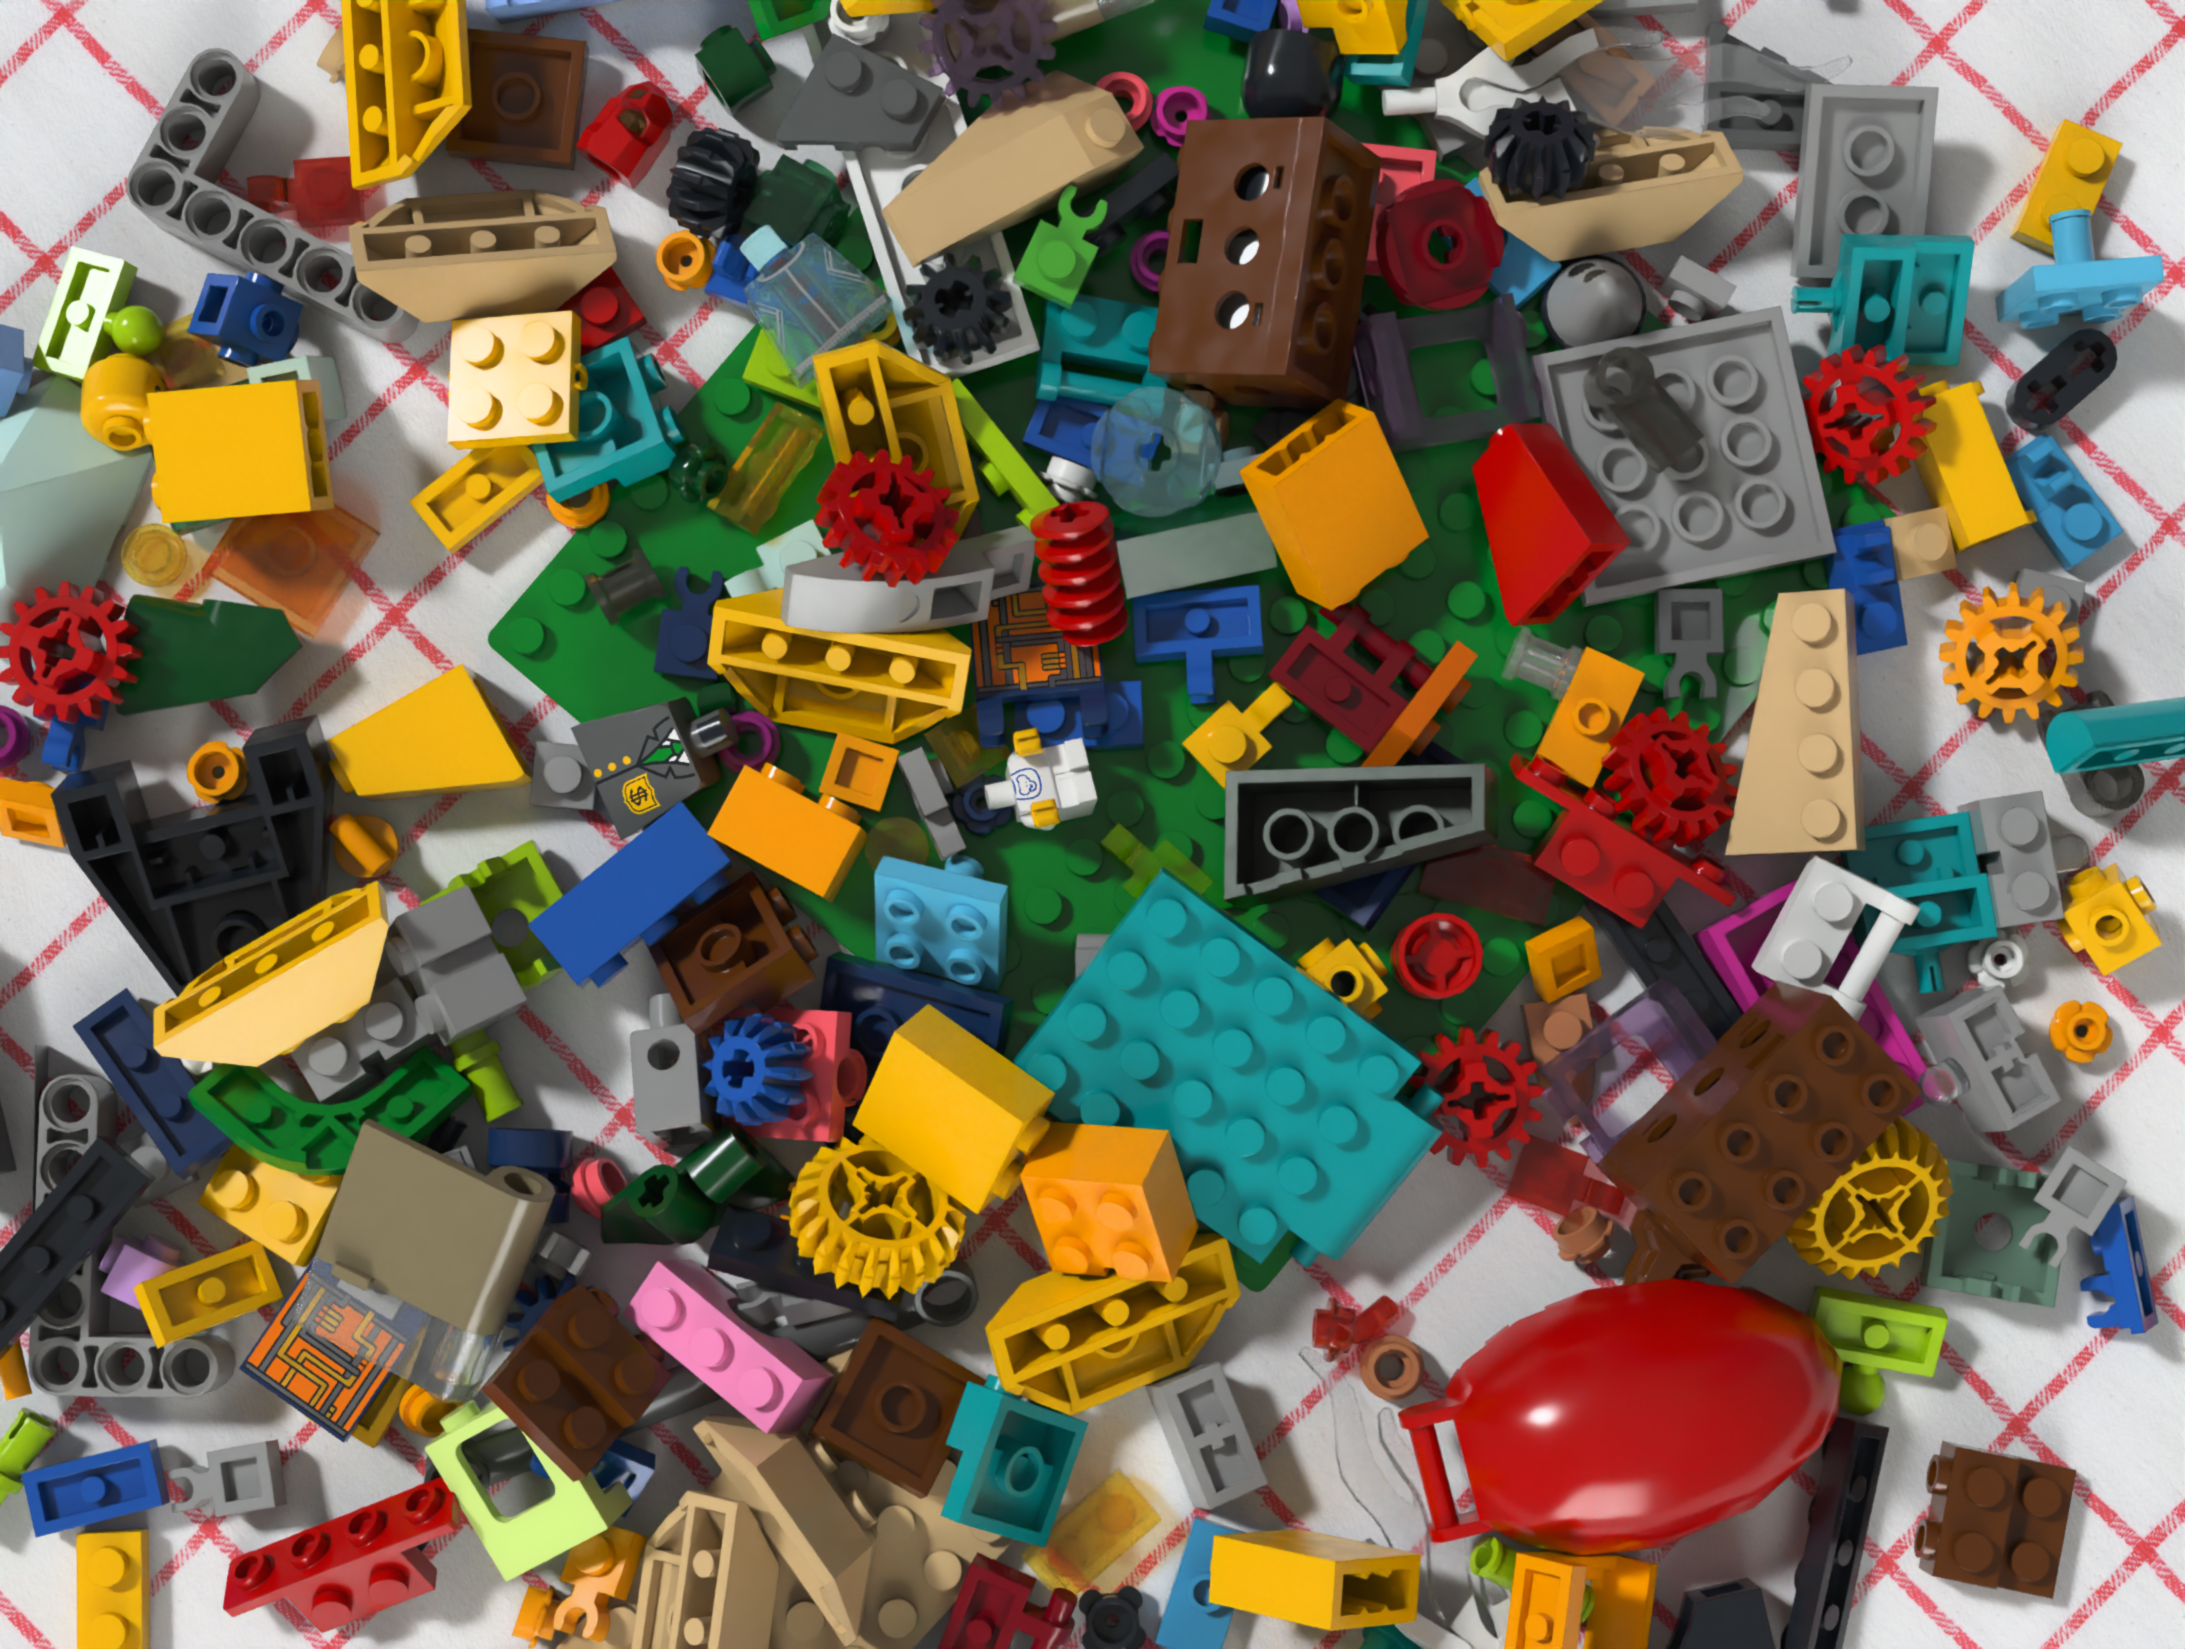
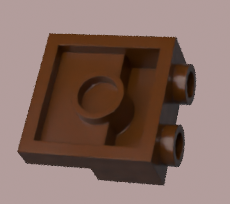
(734, 953)
(578, 1380)
(1994, 1519)

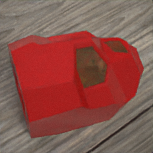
(629, 133)

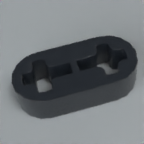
(2052, 369)

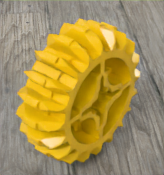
(1877, 1205)
(877, 1228)

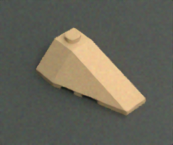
(1014, 166)

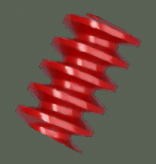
(1080, 572)

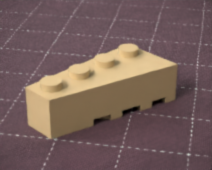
(1804, 741)

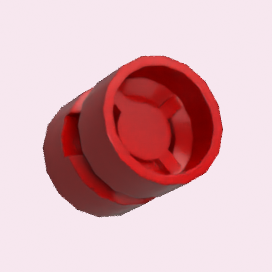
(1436, 956)

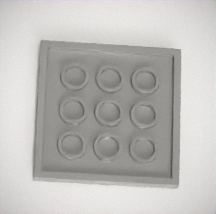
(1736, 498)

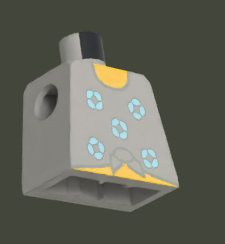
(671, 1101)

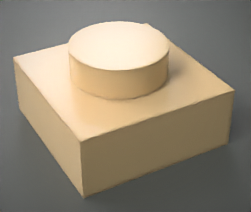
(1921, 543)

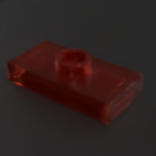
(1490, 881)

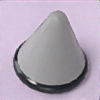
(1592, 302)

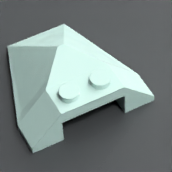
(58, 497)

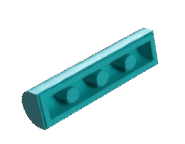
(2117, 735)

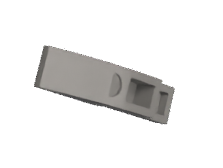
(977, 570)

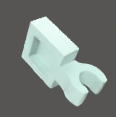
(792, 547)

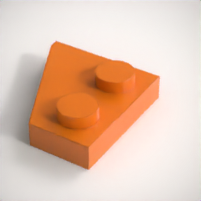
(1415, 724)

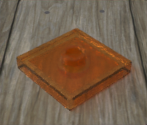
(293, 561)

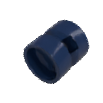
(540, 1151)

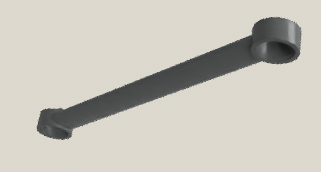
(510, 1453)

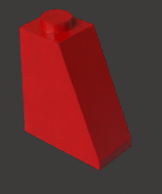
(1542, 522)

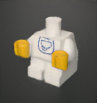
(1044, 782)

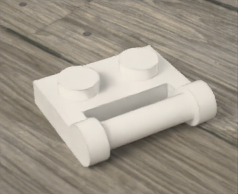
(1817, 925)

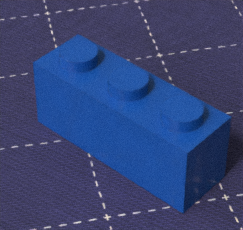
(632, 897)

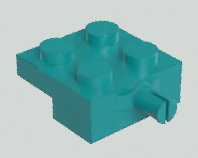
(1896, 295)
(1936, 869)

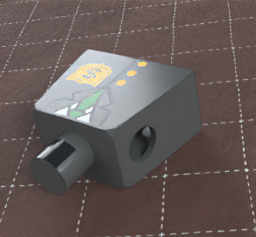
(653, 759)

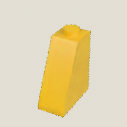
(430, 745)

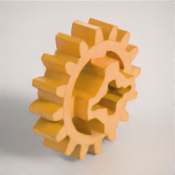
(2027, 673)

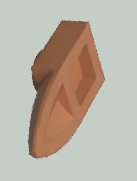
(1555, 1028)

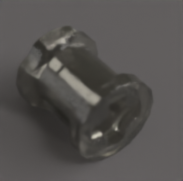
(625, 586)

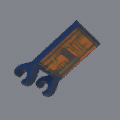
(1028, 660)
(313, 1373)

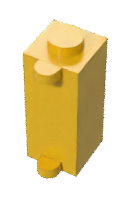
(1967, 469)

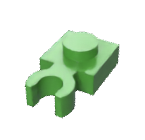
(1059, 257)

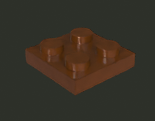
(523, 100)
(894, 1407)

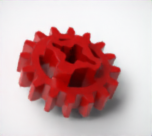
(1872, 387)
(886, 518)
(79, 625)
(1670, 777)
(1504, 1094)

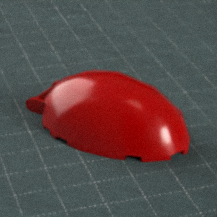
(1629, 1416)

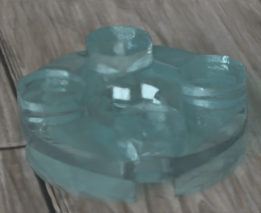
(1134, 422)

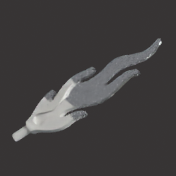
(1612, 90)
(1445, 1593)

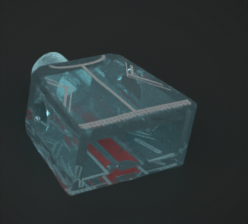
(809, 299)

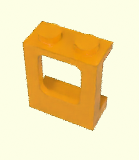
(1550, 1601)

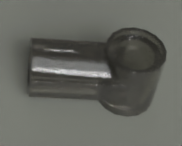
(1645, 416)

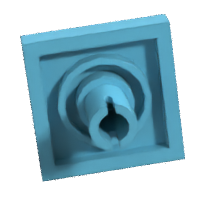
(2077, 281)
(942, 920)

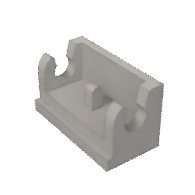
(1207, 1436)

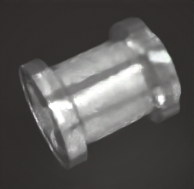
(1541, 663)

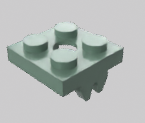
(2012, 1273)

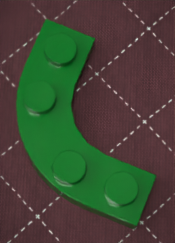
(320, 1136)

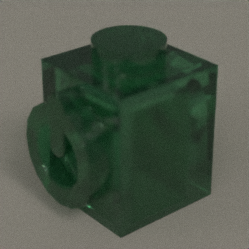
(798, 202)

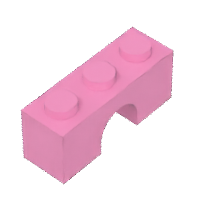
(755, 1373)

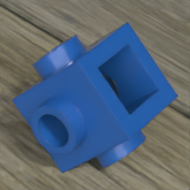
(246, 318)

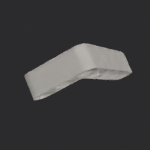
(250, 228)
(88, 1330)

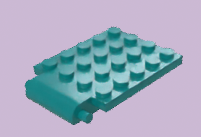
(1252, 1065)

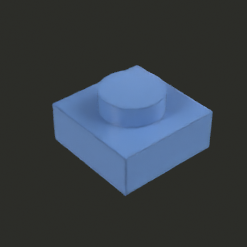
(14, 367)

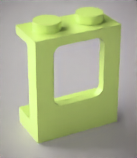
(538, 1533)

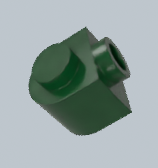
(734, 69)

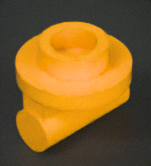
(364, 845)

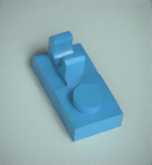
(2067, 508)

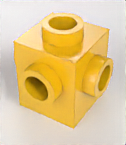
(2108, 917)
(1359, 962)

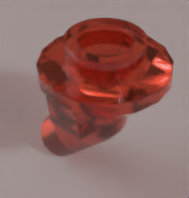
(1339, 1327)

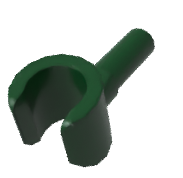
(717, 696)

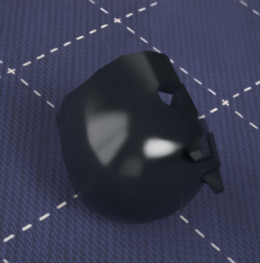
(1291, 76)

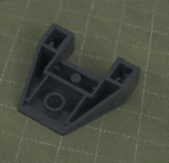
(214, 873)

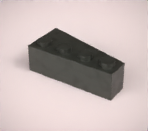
(1341, 824)

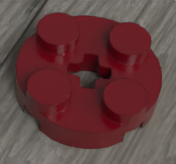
(1404, 237)

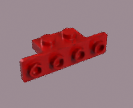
(1607, 859)
(349, 1562)

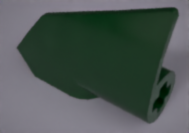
(202, 651)
(692, 1197)

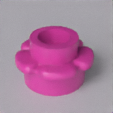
(1171, 102)

